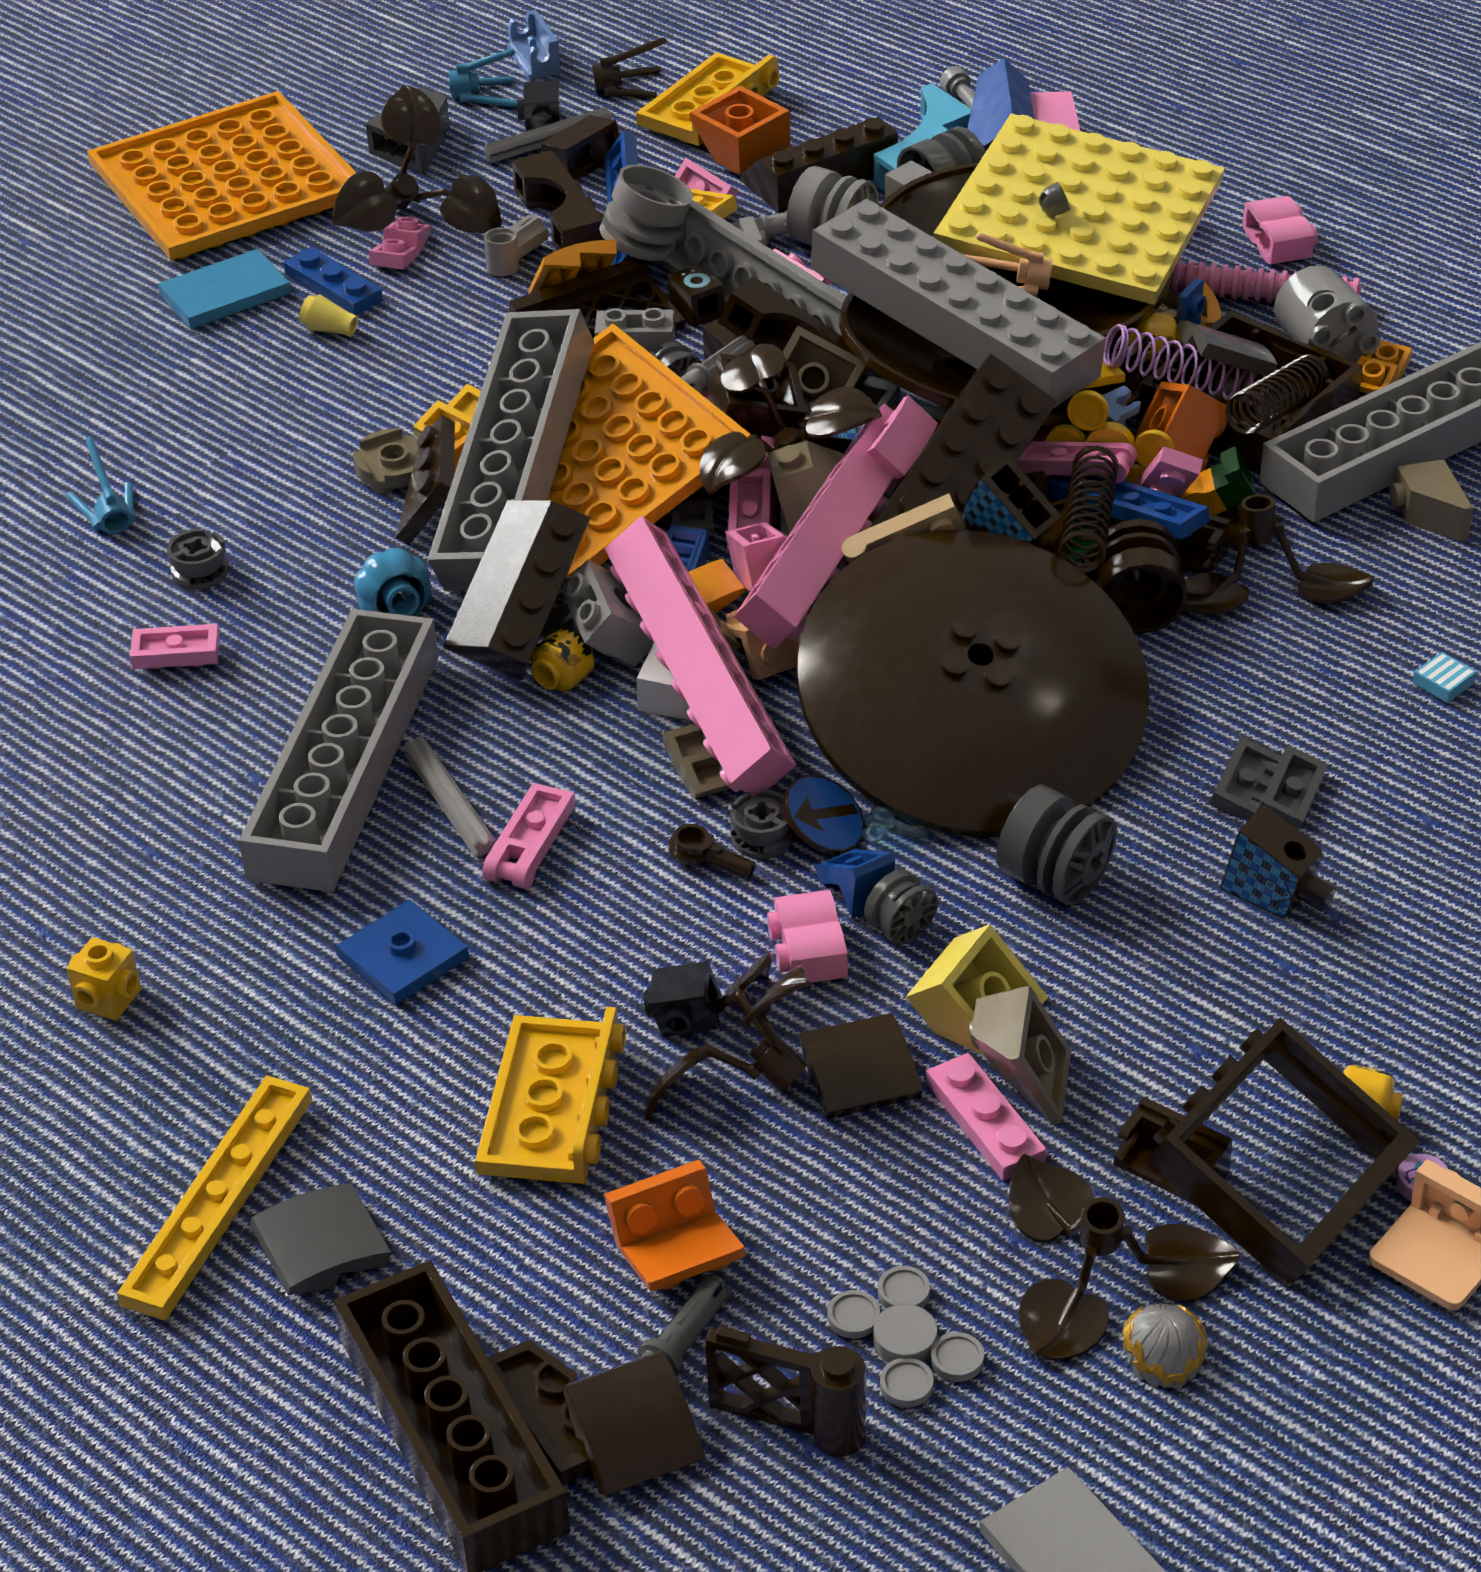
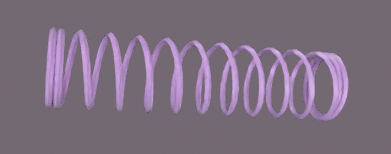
(1124, 339)

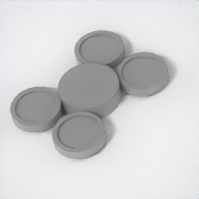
(905, 1336)

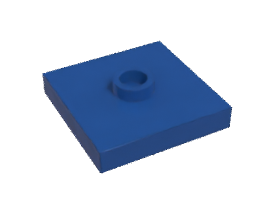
(402, 952)

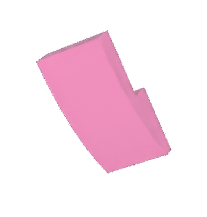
(400, 243)
(903, 437)

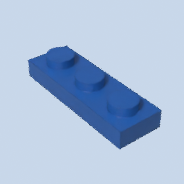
(333, 281)

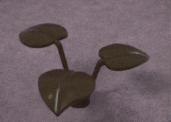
(371, 207)
(737, 456)
(1258, 524)
(771, 1055)
(1065, 1320)

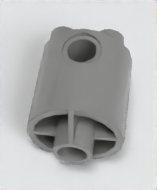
(1326, 313)

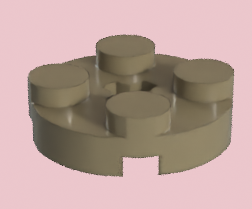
(374, 464)

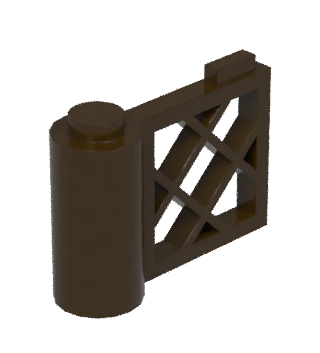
(826, 1392)

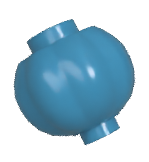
(398, 580)

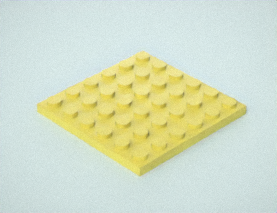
(1126, 202)

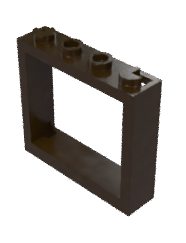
(1334, 1096)

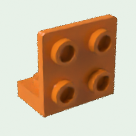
(671, 1227)

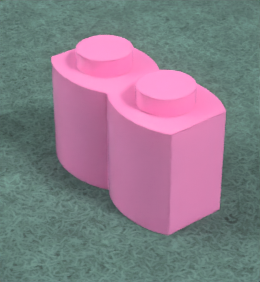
(1279, 229)
(808, 935)

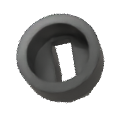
(1053, 200)

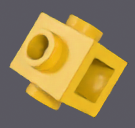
(103, 978)

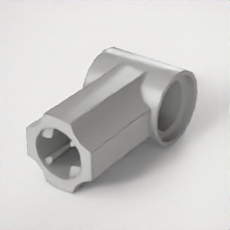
(510, 244)

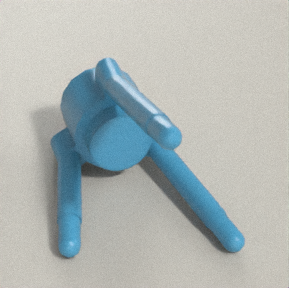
(466, 83)
(111, 510)

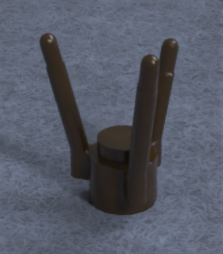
(609, 76)

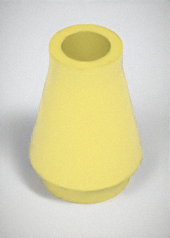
(325, 316)

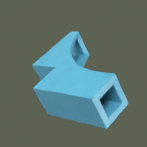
(938, 115)

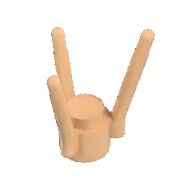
(1032, 271)

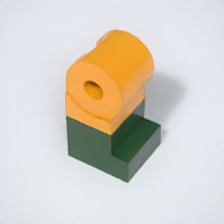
(1222, 484)

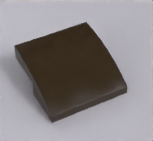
(860, 1065)
(633, 1422)

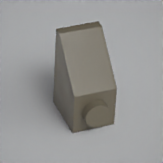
(1432, 499)

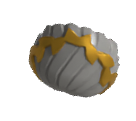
(1164, 1344)

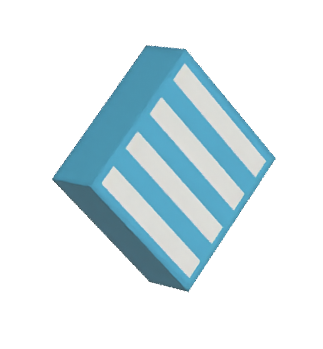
(1444, 677)

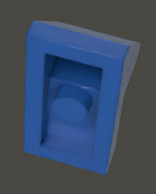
(856, 875)

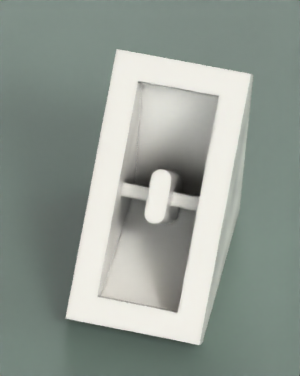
(656, 692)

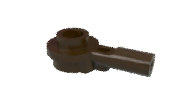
(695, 845)

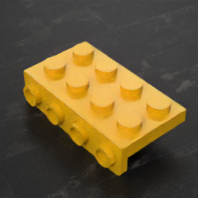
(709, 80)
(551, 1098)

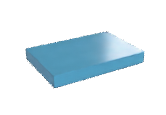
(224, 288)

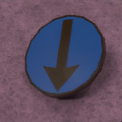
(823, 814)

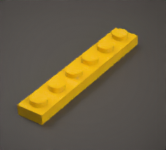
(214, 1198)

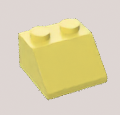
(967, 970)

